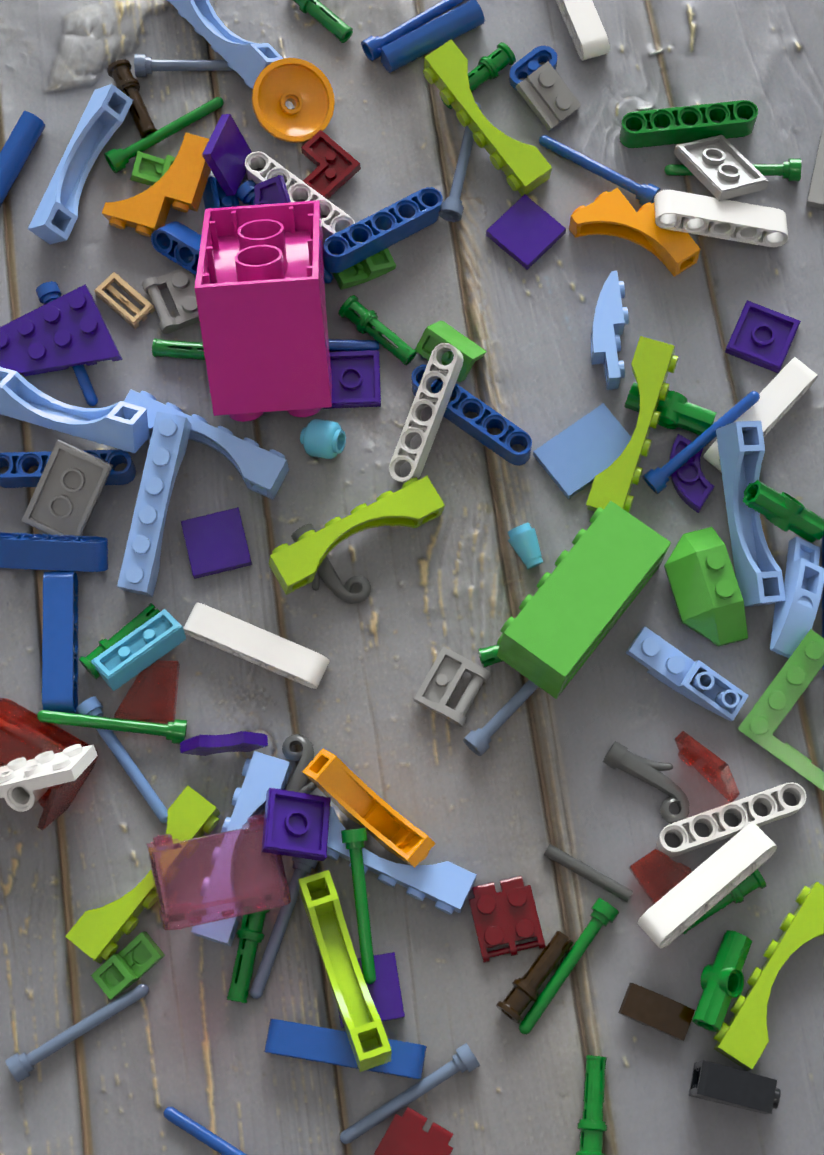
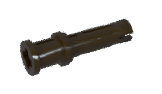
(121, 73)
(527, 988)

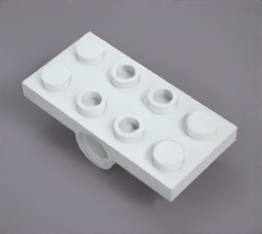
(27, 781)

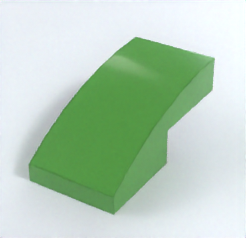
(149, 168)
(366, 270)
(128, 965)

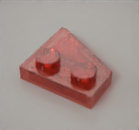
(152, 694)
(708, 765)
(658, 874)

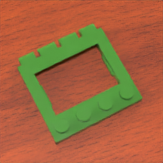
(780, 699)

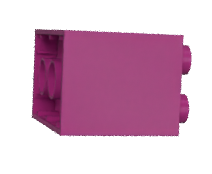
(264, 310)

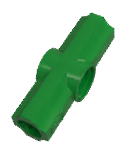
(675, 411)
(784, 511)
(722, 981)

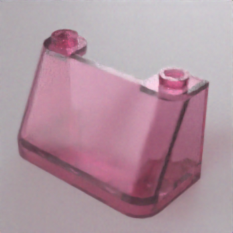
(216, 876)

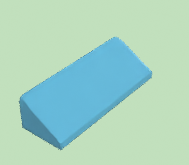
(139, 649)

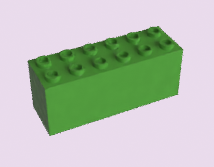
(581, 598)

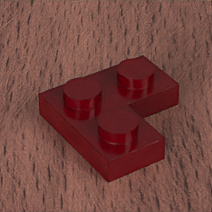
(332, 163)

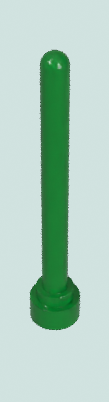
(119, 158)
(788, 169)
(173, 730)
(354, 841)
(601, 916)

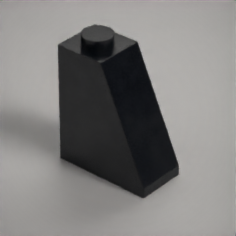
(734, 1087)

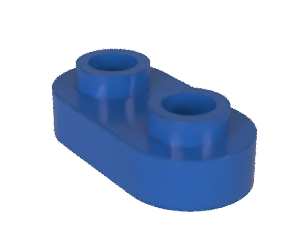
(530, 63)

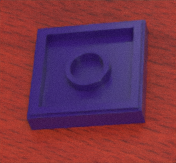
(227, 154)
(525, 232)
(762, 336)
(355, 379)
(216, 543)
(296, 824)
(386, 989)

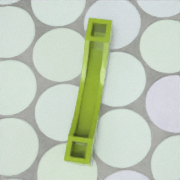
(519, 161)
(650, 368)
(408, 507)
(103, 927)
(343, 971)
(747, 1031)

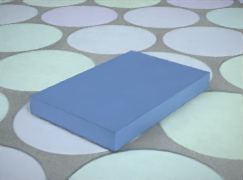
(583, 450)

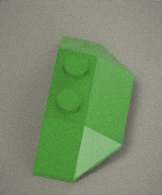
(707, 588)

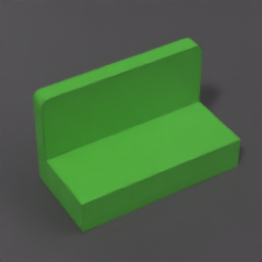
(443, 333)

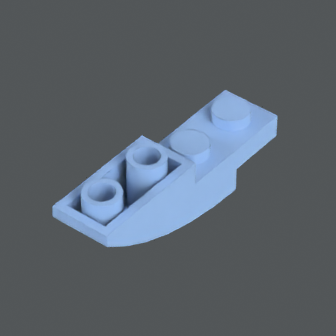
(607, 328)
(803, 593)
(686, 676)

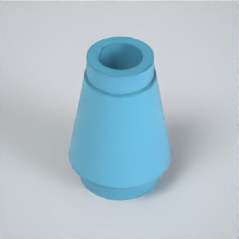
(526, 545)

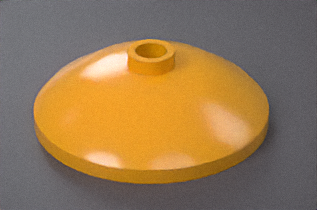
(303, 86)

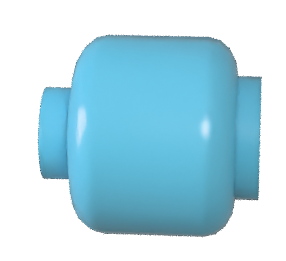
(323, 439)

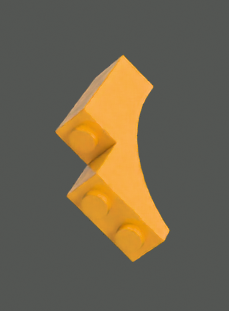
(179, 186)
(615, 216)
(368, 809)

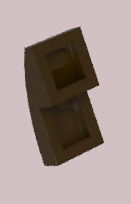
(656, 1011)

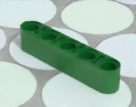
(699, 117)

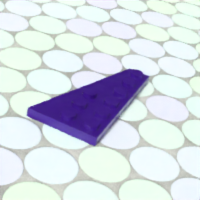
(57, 336)

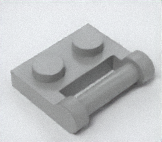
(182, 290)
(443, 681)

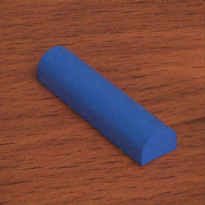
(431, 35)
(18, 149)

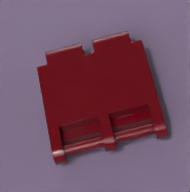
(505, 917)
(407, 1137)

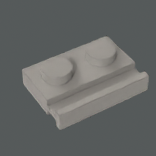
(548, 96)

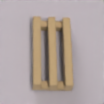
(139, 314)

